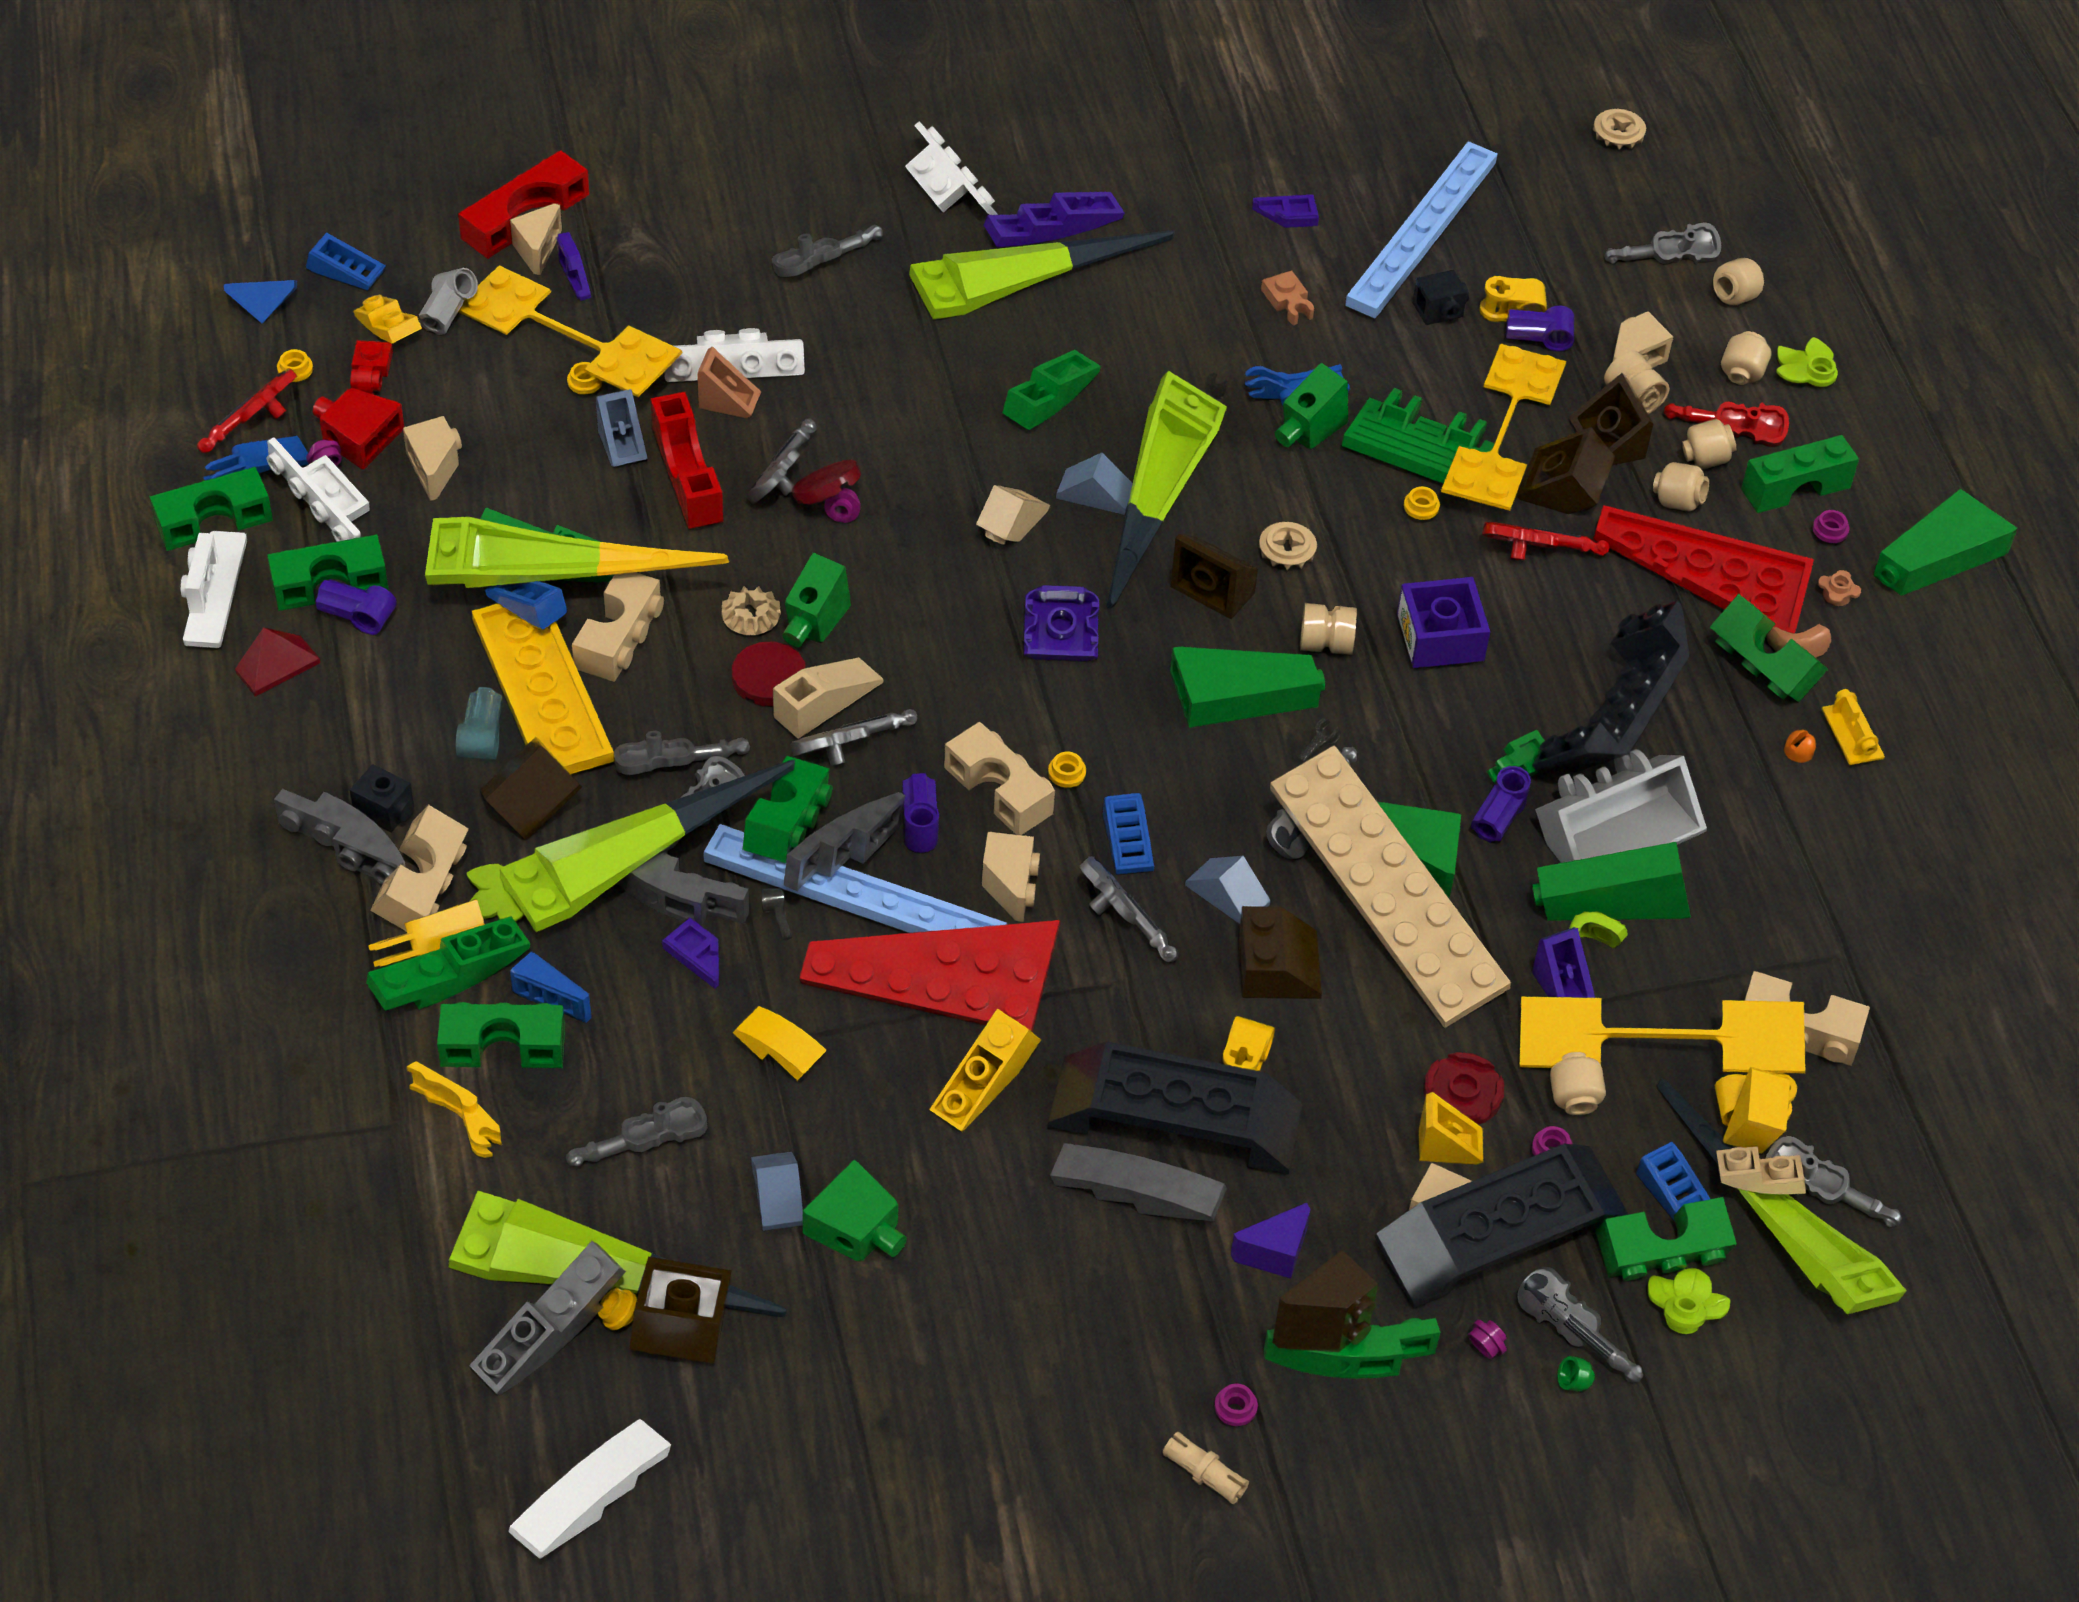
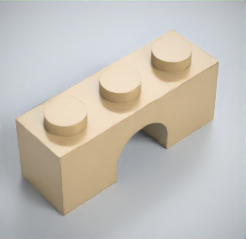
(609, 646)
(983, 757)
(434, 845)
(1828, 1034)

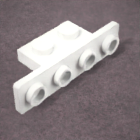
(941, 177)
(746, 351)
(324, 488)
(211, 585)

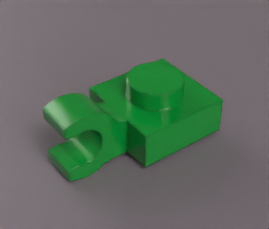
(1519, 753)

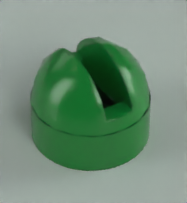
(1575, 1374)

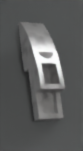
(332, 822)
(684, 894)
(550, 1323)

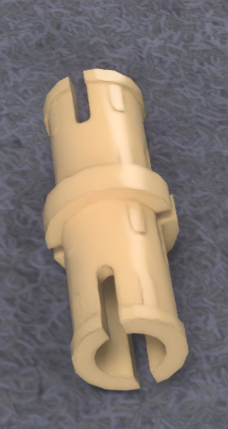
(1205, 1467)

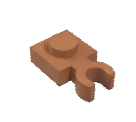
(1288, 293)

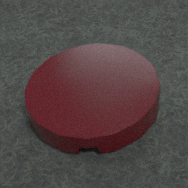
(826, 482)
(762, 668)
(1467, 1085)

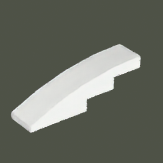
(588, 1487)

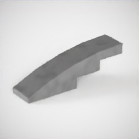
(848, 836)
(1147, 1183)

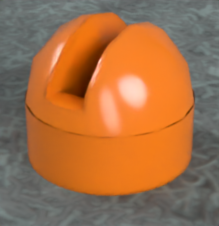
(1805, 749)

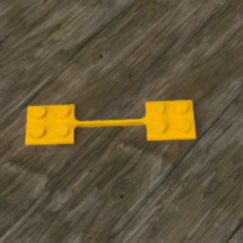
(626, 362)
(1487, 475)
(1752, 1033)

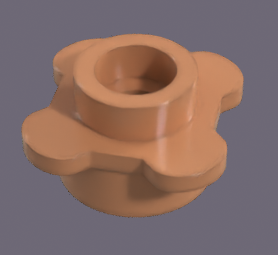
(1839, 588)

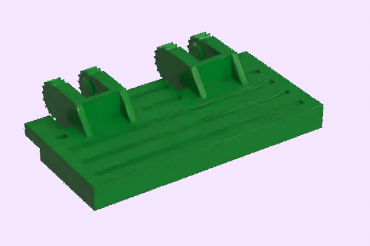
(1411, 446)

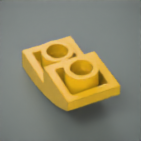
(386, 319)
(774, 1035)

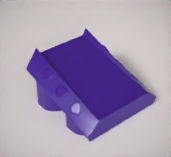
(1061, 623)

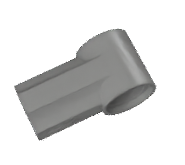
(446, 299)

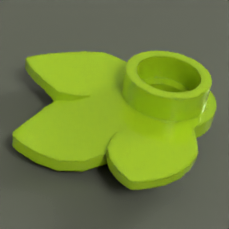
(1811, 366)
(493, 894)
(1687, 1300)

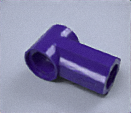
(1551, 327)
(365, 608)
(1502, 804)
(920, 813)

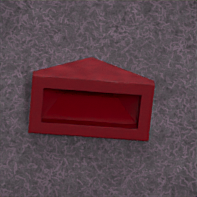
(274, 659)

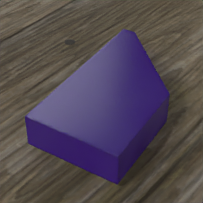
(1288, 210)
(572, 266)
(696, 950)

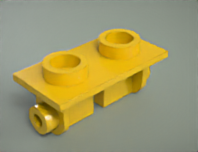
(1852, 729)

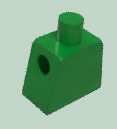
(1314, 409)
(816, 601)
(854, 1216)

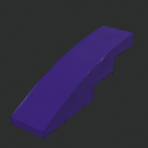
(1062, 217)

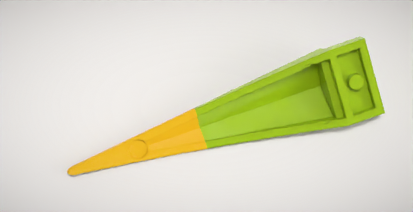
(499, 554)

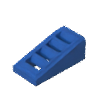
(325, 260)
(532, 601)
(1122, 811)
(543, 983)
(1663, 1166)

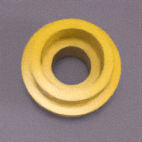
(298, 362)
(582, 382)
(1422, 503)
(1067, 770)
(617, 1308)

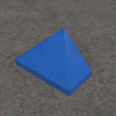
(261, 297)

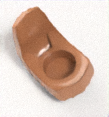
(1814, 640)

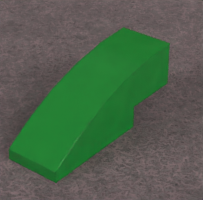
(1049, 388)

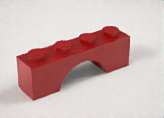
(552, 181)
(678, 442)

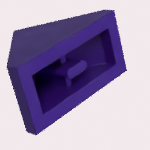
(1562, 966)
(1273, 1242)

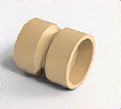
(1647, 383)
(1328, 628)

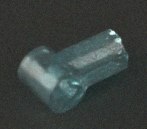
(480, 731)

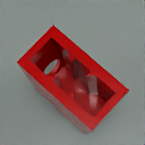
(360, 424)

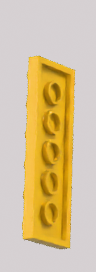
(543, 688)

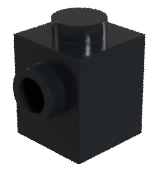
(1440, 297)
(383, 797)

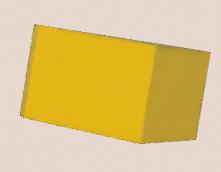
(1759, 1111)
(1448, 1134)

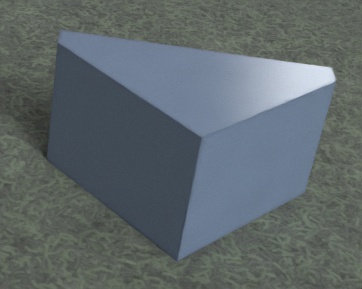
(620, 428)
(1096, 484)
(1228, 885)
(778, 1190)

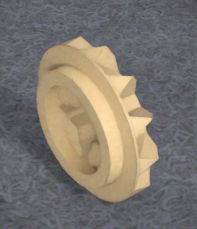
(1623, 121)
(1301, 540)
(741, 620)

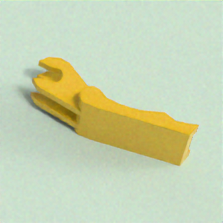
(427, 931)
(446, 1093)

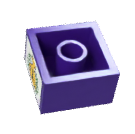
(1443, 622)

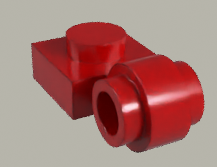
(369, 364)

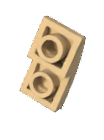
(1746, 1171)

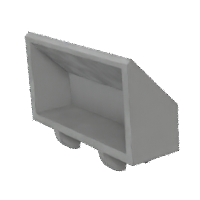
(1631, 810)

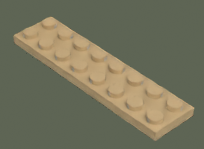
(1390, 886)

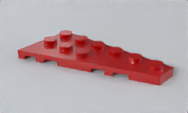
(1712, 563)
(942, 971)

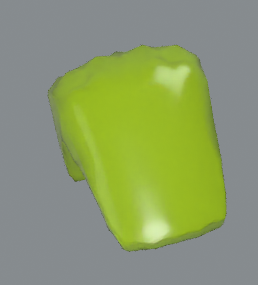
(1600, 927)

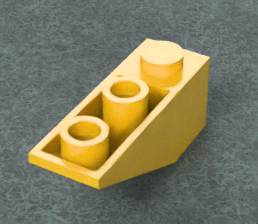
(985, 1070)

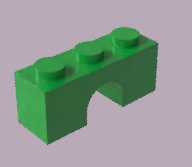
(1775, 476)
(234, 495)
(300, 570)
(1744, 629)
(781, 823)
(471, 1028)
(1633, 1249)

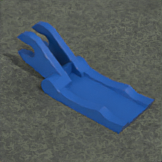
(1278, 384)
(254, 455)

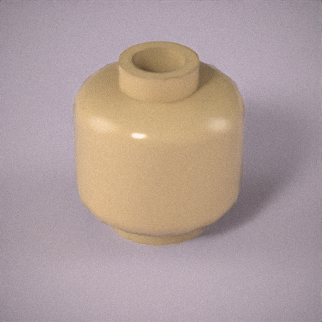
(1738, 281)
(1746, 358)
(1709, 444)
(1681, 486)
(1577, 1083)

